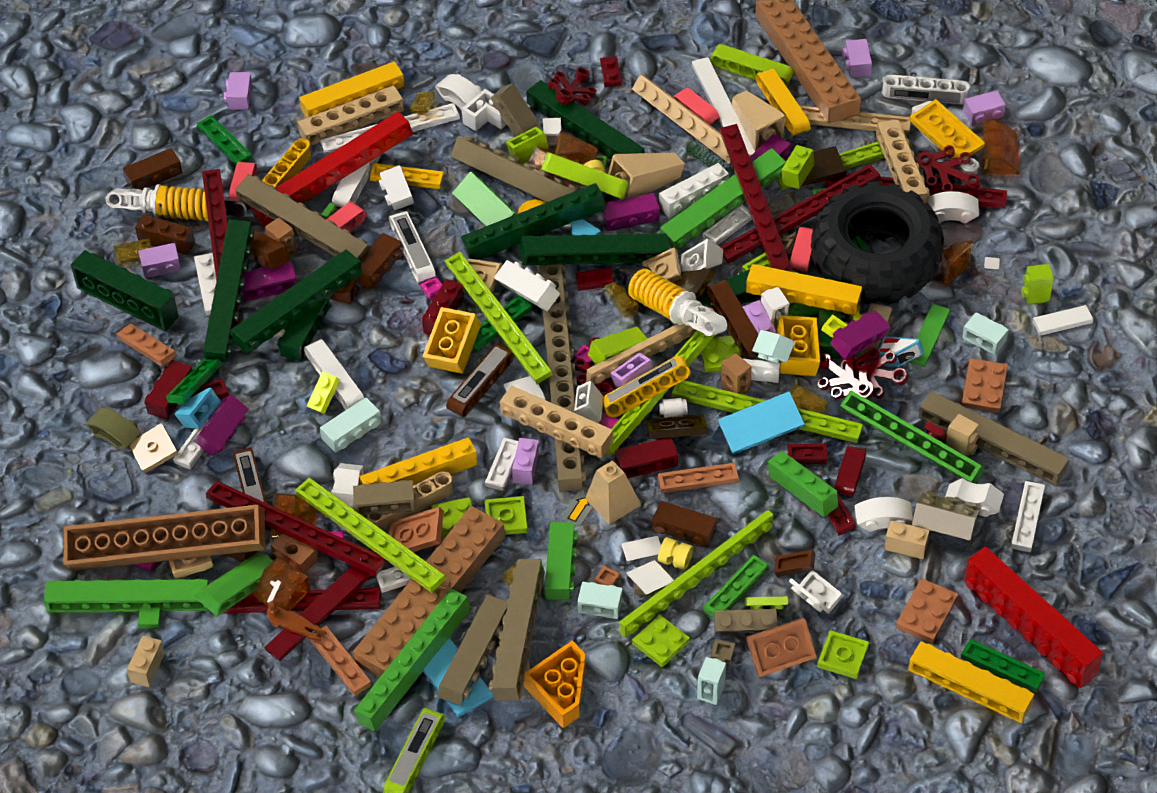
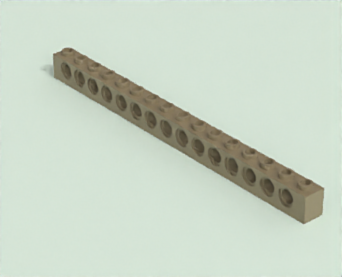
(561, 382)

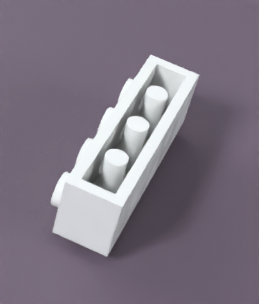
(684, 194)
(527, 285)

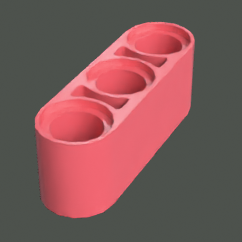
(697, 105)
(240, 173)
(348, 216)
(802, 251)

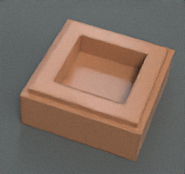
(607, 576)

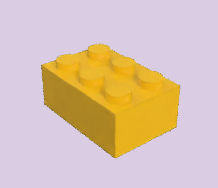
(451, 340)
(805, 353)

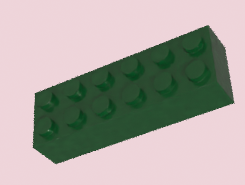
(125, 290)

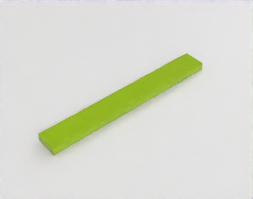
(854, 158)

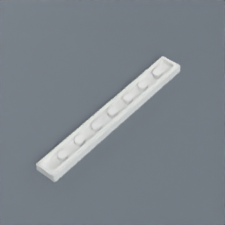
(718, 97)
(417, 122)

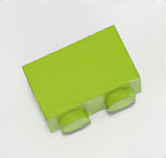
(525, 144)
(797, 167)
(1037, 284)

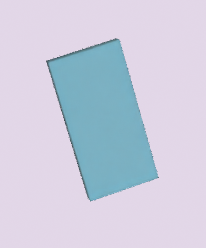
(761, 423)
(436, 670)

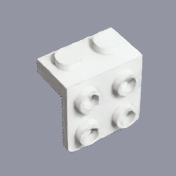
(764, 370)
(817, 592)

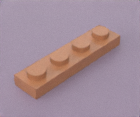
(146, 345)
(698, 478)
(341, 662)

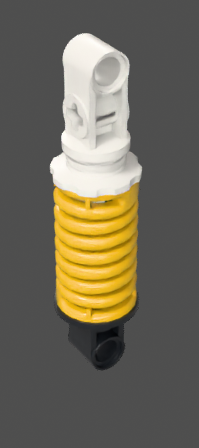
(171, 202)
(668, 299)

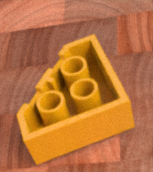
(559, 683)

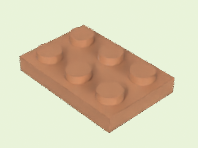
(984, 385)
(418, 530)
(926, 610)
(781, 647)

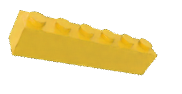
(351, 89)
(805, 289)
(448, 458)
(971, 682)

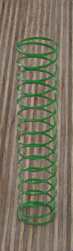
(708, 157)

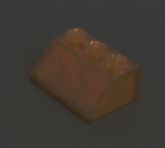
(1000, 148)

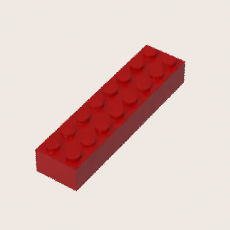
(1033, 617)

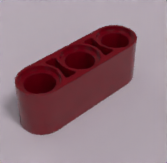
(850, 471)

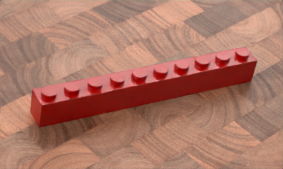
(343, 161)

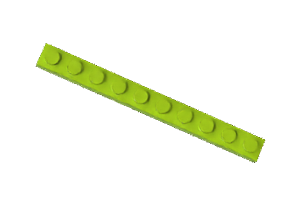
(498, 318)
(736, 402)
(633, 417)
(370, 535)
(696, 573)

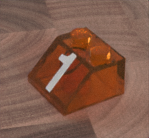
(282, 584)

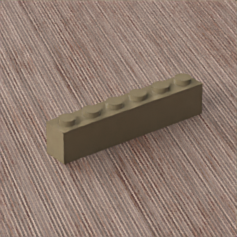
(473, 651)

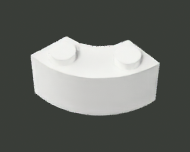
(457, 90)
(954, 206)
(345, 478)
(983, 495)
(878, 512)

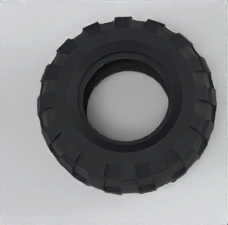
(883, 211)

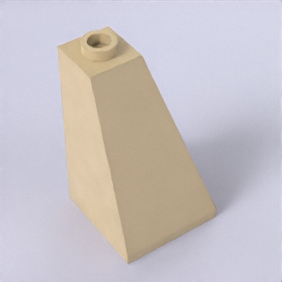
(758, 118)
(646, 171)
(611, 493)

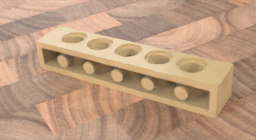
(351, 115)
(900, 158)
(556, 421)

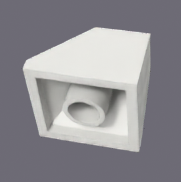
(702, 256)

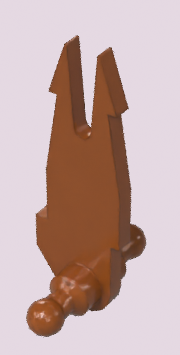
(291, 621)

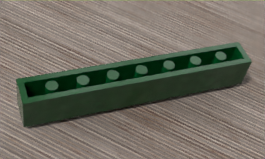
(581, 122)
(533, 222)
(591, 248)
(228, 289)
(296, 301)

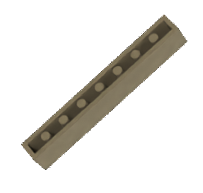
(510, 169)
(302, 220)
(998, 439)
(517, 630)

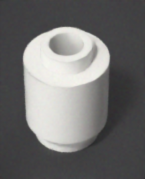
(971, 168)
(673, 407)

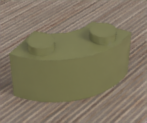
(113, 428)

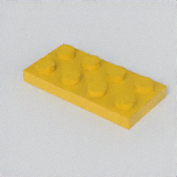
(946, 129)

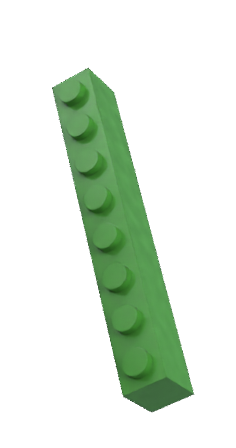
(719, 202)
(912, 438)
(123, 595)
(412, 660)

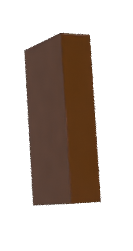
(794, 563)

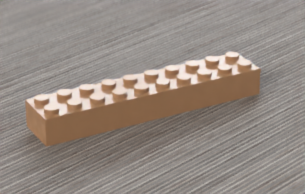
(809, 59)
(164, 538)
(459, 560)

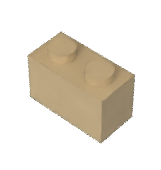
(963, 435)
(906, 539)
(145, 661)

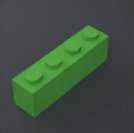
(803, 484)
(559, 561)

